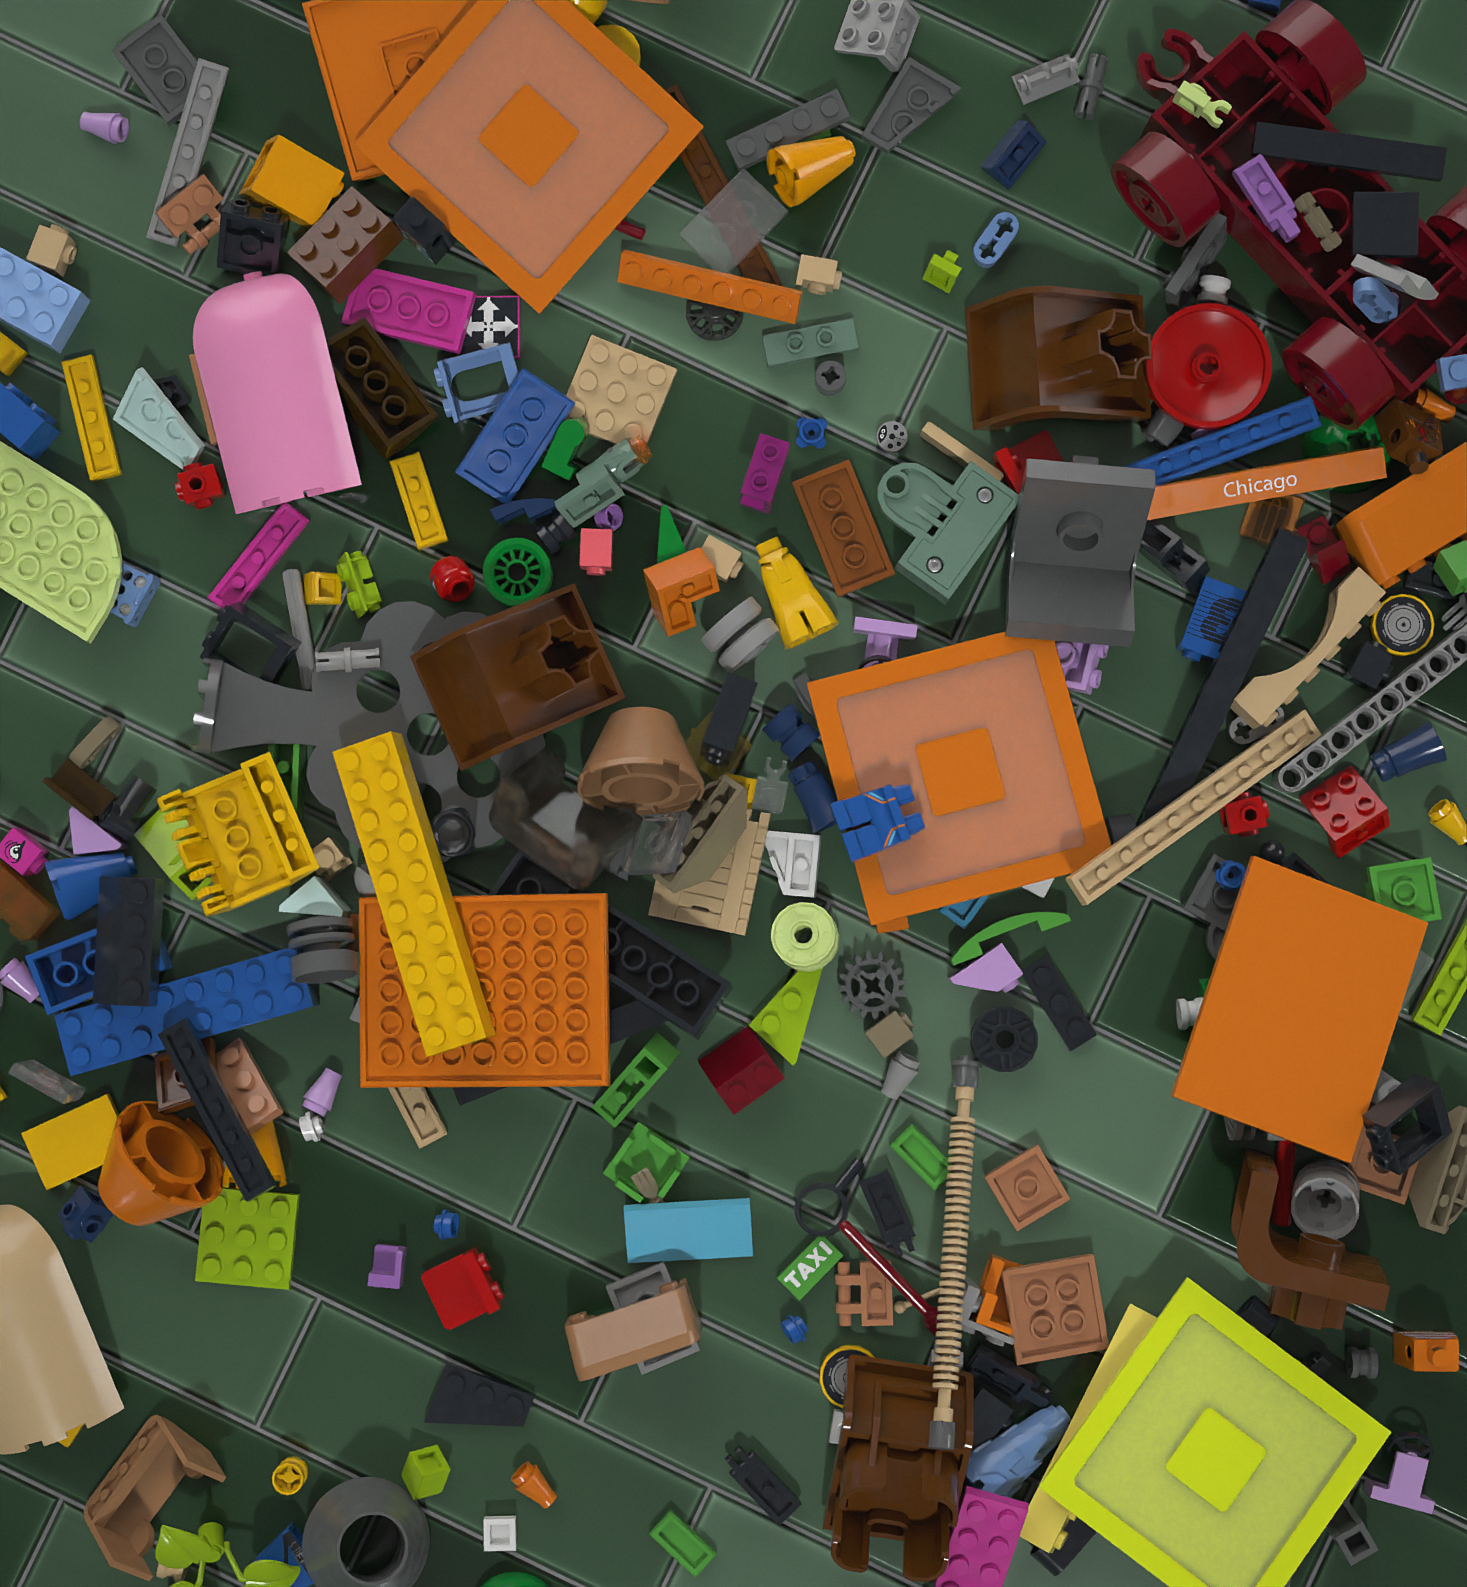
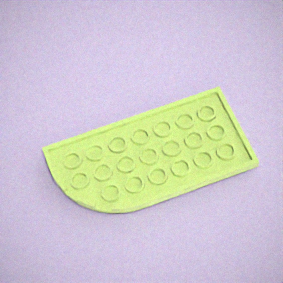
(56, 547)

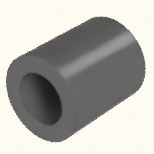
(1162, 430)

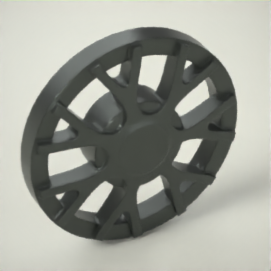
(713, 316)

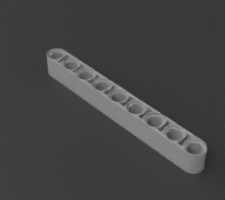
(1375, 713)

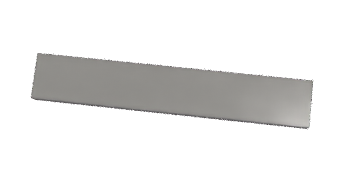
(190, 140)

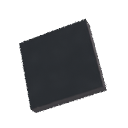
(1385, 224)

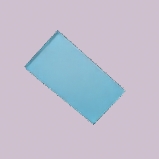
(688, 1230)

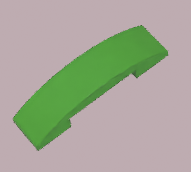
(970, 948)

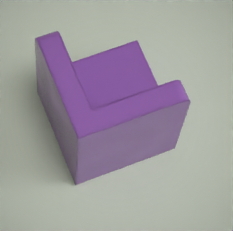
(388, 1266)

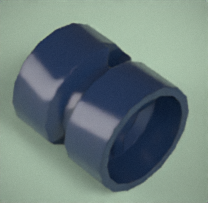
(791, 732)

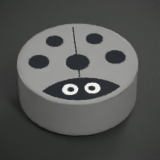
(891, 437)

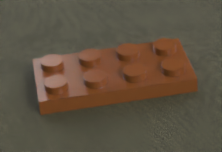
(843, 528)

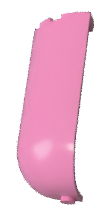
(272, 393)

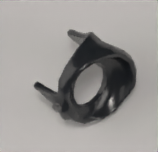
(461, 817)

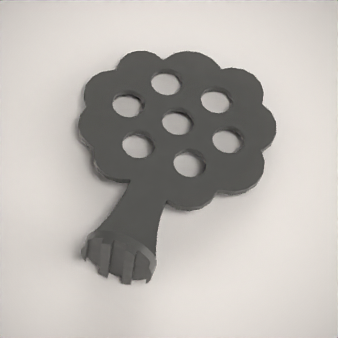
(251, 712)

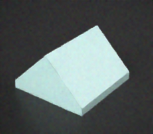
(316, 898)

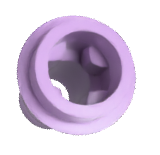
(107, 126)
(19, 979)
(322, 1093)

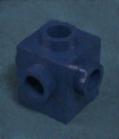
(84, 1215)

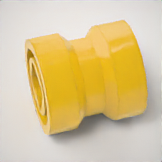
(285, 1480)

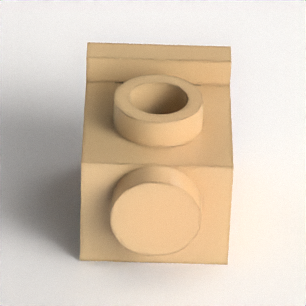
(818, 275)
(331, 858)

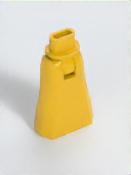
(794, 600)

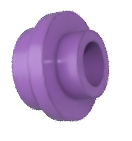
(609, 517)

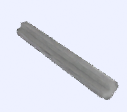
(300, 626)

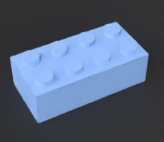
(38, 302)

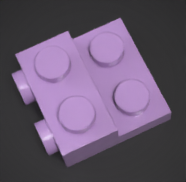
(1080, 664)

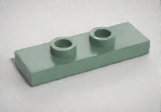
(810, 343)

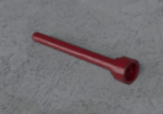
(930, 1313)

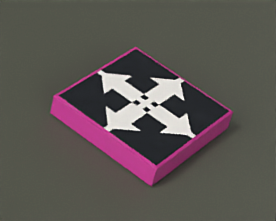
(493, 323)

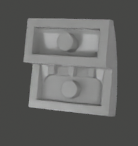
(1395, 277)

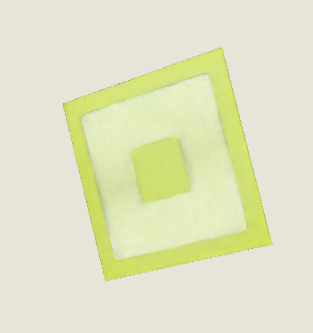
(1213, 1452)

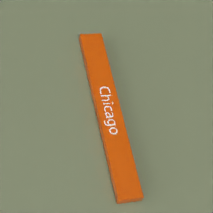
(1268, 482)

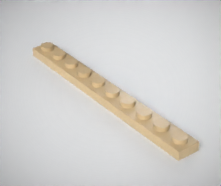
(1192, 807)

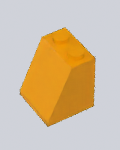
(292, 181)

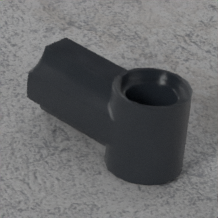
(122, 816)

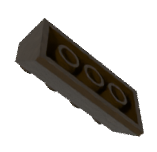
(377, 389)

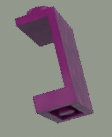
(764, 473)

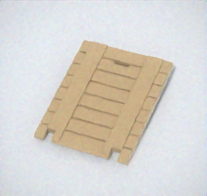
(728, 896)

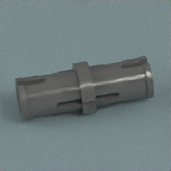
(1091, 86)

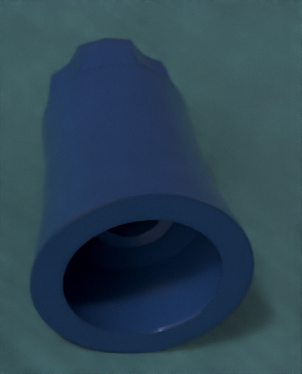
(1409, 753)
(814, 795)

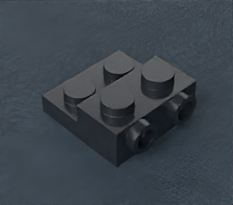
(251, 238)

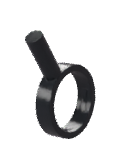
(838, 1188)

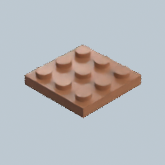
(1054, 1308)

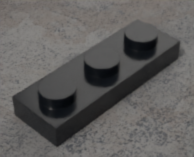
(1058, 1003)

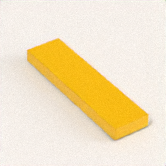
(91, 418)

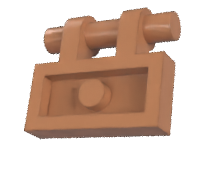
(187, 208)
(875, 1295)

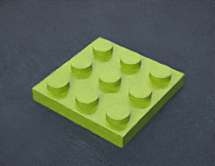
(248, 1240)

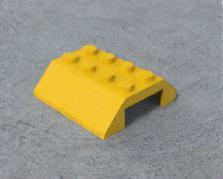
(240, 835)

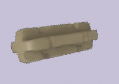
(1318, 221)

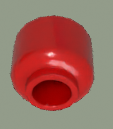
(452, 579)

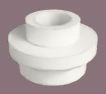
(311, 1126)

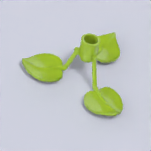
(180, 1548)

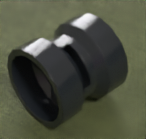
(557, 531)

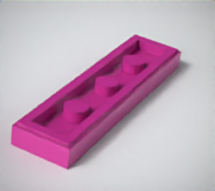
(259, 557)

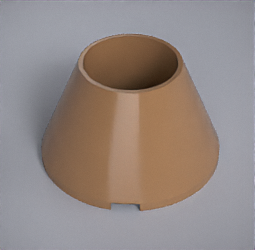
(640, 765)

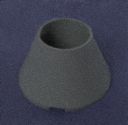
(343, 1506)

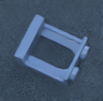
(451, 366)

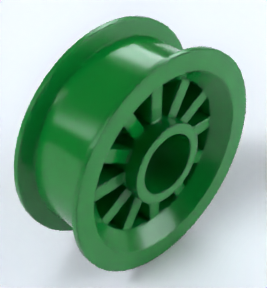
(511, 546)

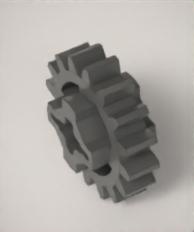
(881, 973)

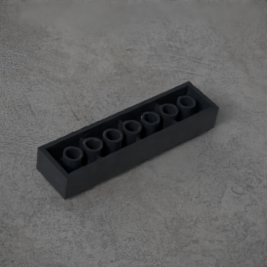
(638, 958)

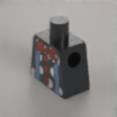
(422, 228)

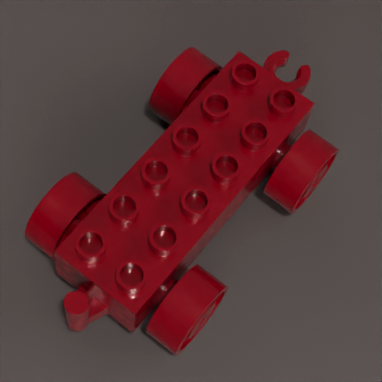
(1184, 179)

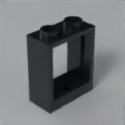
(286, 643)
(727, 719)
(1430, 1130)

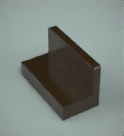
(80, 790)

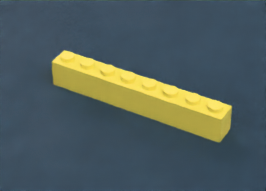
(1045, 1516)

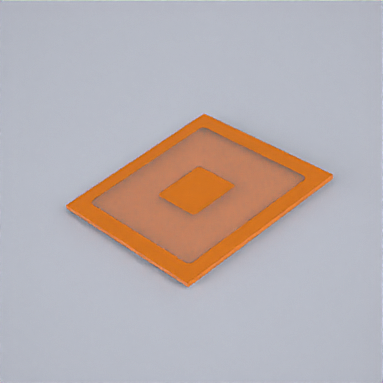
(529, 139)
(990, 764)

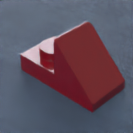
(1324, 552)

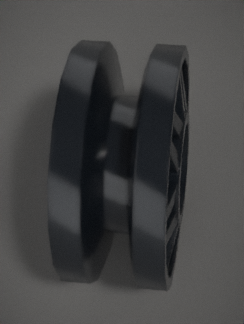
(1023, 1039)

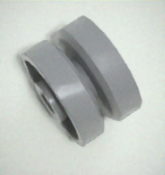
(743, 639)

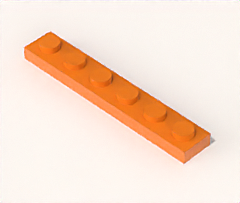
(709, 286)

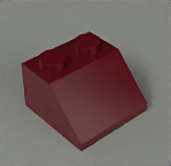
(741, 1070)

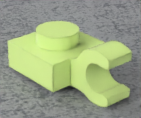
(1195, 101)

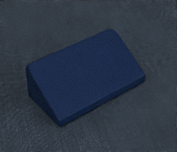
(1013, 153)

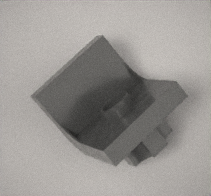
(1076, 551)

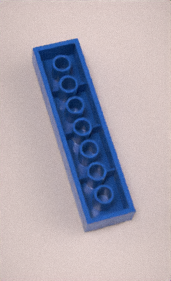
(211, 1000)

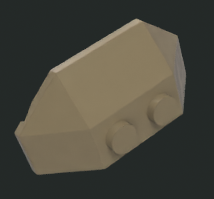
(714, 829)
(1441, 1178)

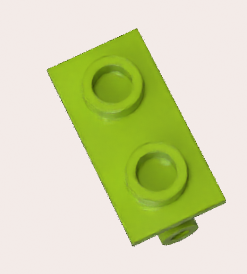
(353, 572)

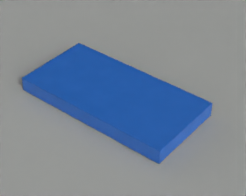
(515, 436)

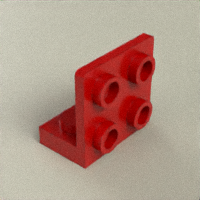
(1013, 460)
(1346, 810)

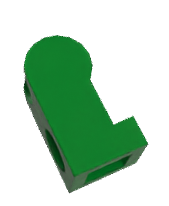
(564, 447)

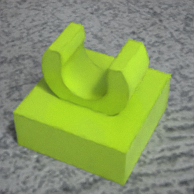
(942, 271)

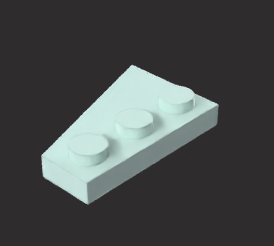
(157, 422)

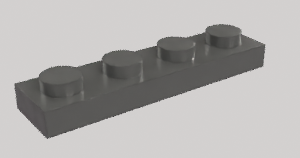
(788, 128)

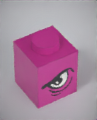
(23, 852)

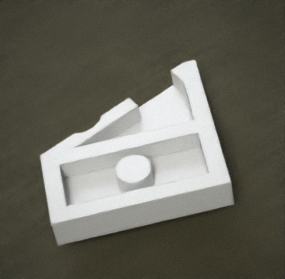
(795, 861)

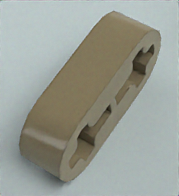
(95, 742)

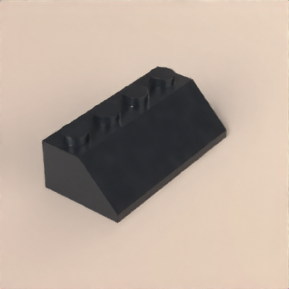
(128, 941)

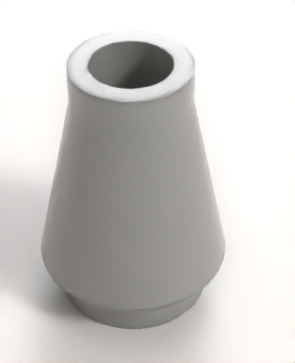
(900, 1073)

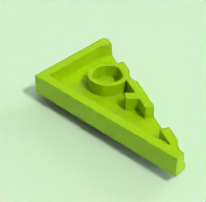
(787, 1014)

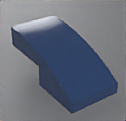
(535, 508)

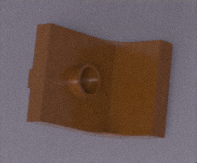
(1057, 357)
(516, 675)
(1309, 1275)

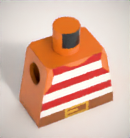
(1429, 1350)

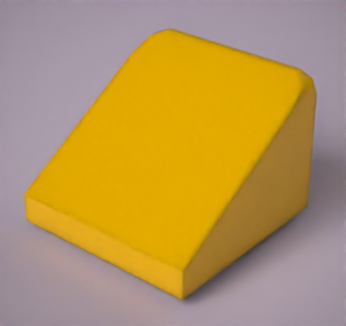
(322, 588)

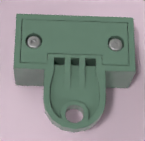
(946, 520)

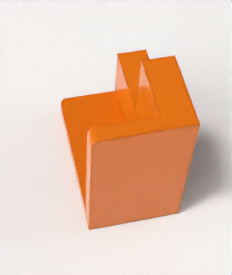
(677, 584)
(993, 1308)

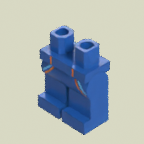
(885, 817)

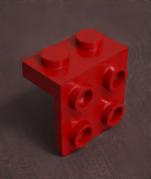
(463, 1288)

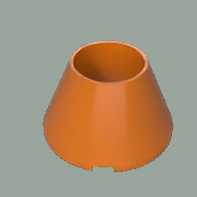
(158, 1166)

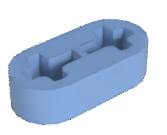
(989, 236)
(1375, 300)

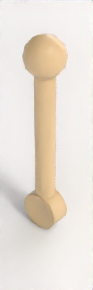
(900, 1306)

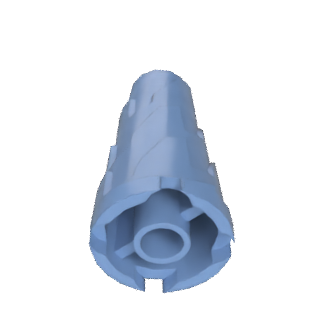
(1016, 1453)

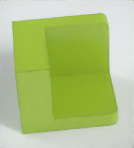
(425, 1472)

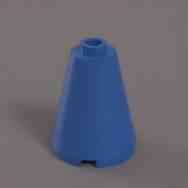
(77, 879)

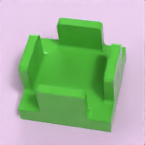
(1405, 887)
(649, 1150)

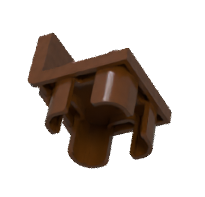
(885, 1473)

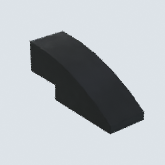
(1172, 556)

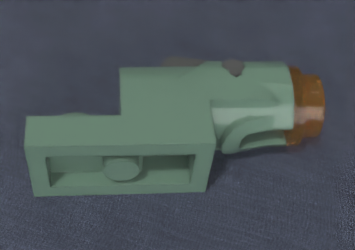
(602, 480)

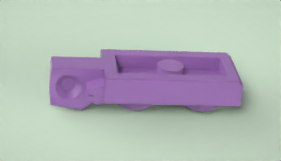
(1267, 197)

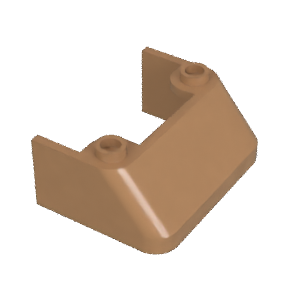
(633, 1331)
(137, 1489)

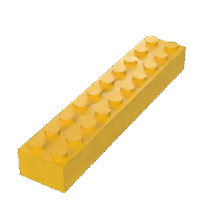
(413, 893)

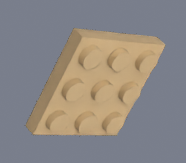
(619, 391)

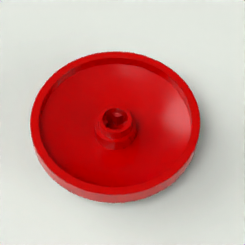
(1208, 366)

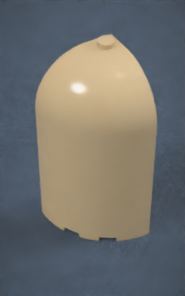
(47, 1349)

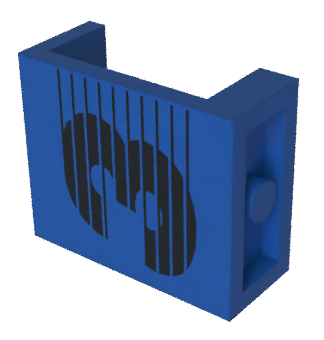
(1210, 619)

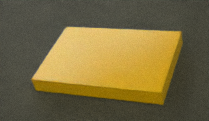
(72, 1141)

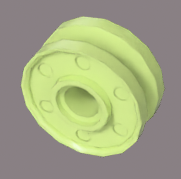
(801, 918)

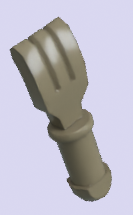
(647, 1185)

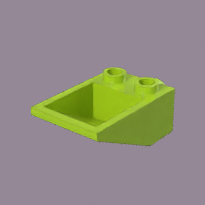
(157, 840)

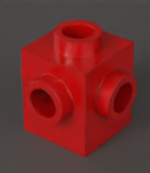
(211, 485)
(1233, 813)

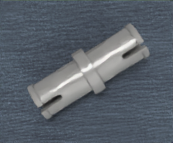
(347, 659)

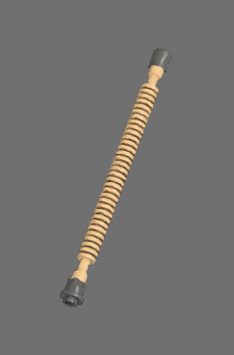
(965, 1082)

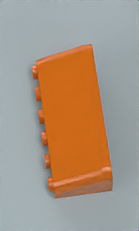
(1409, 520)

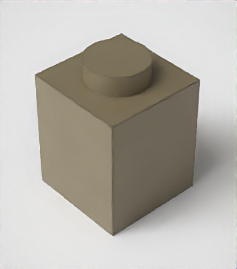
(890, 1032)

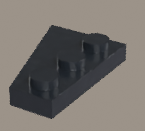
(477, 1400)

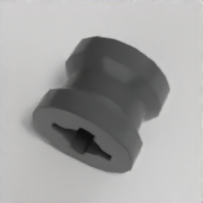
(829, 384)
(1361, 1362)

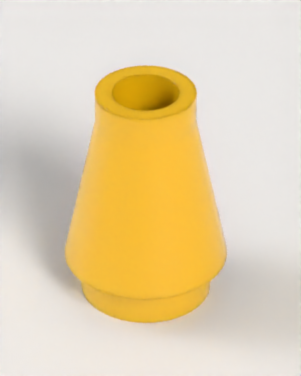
(1449, 820)

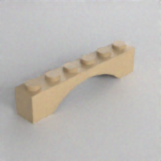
(1347, 606)

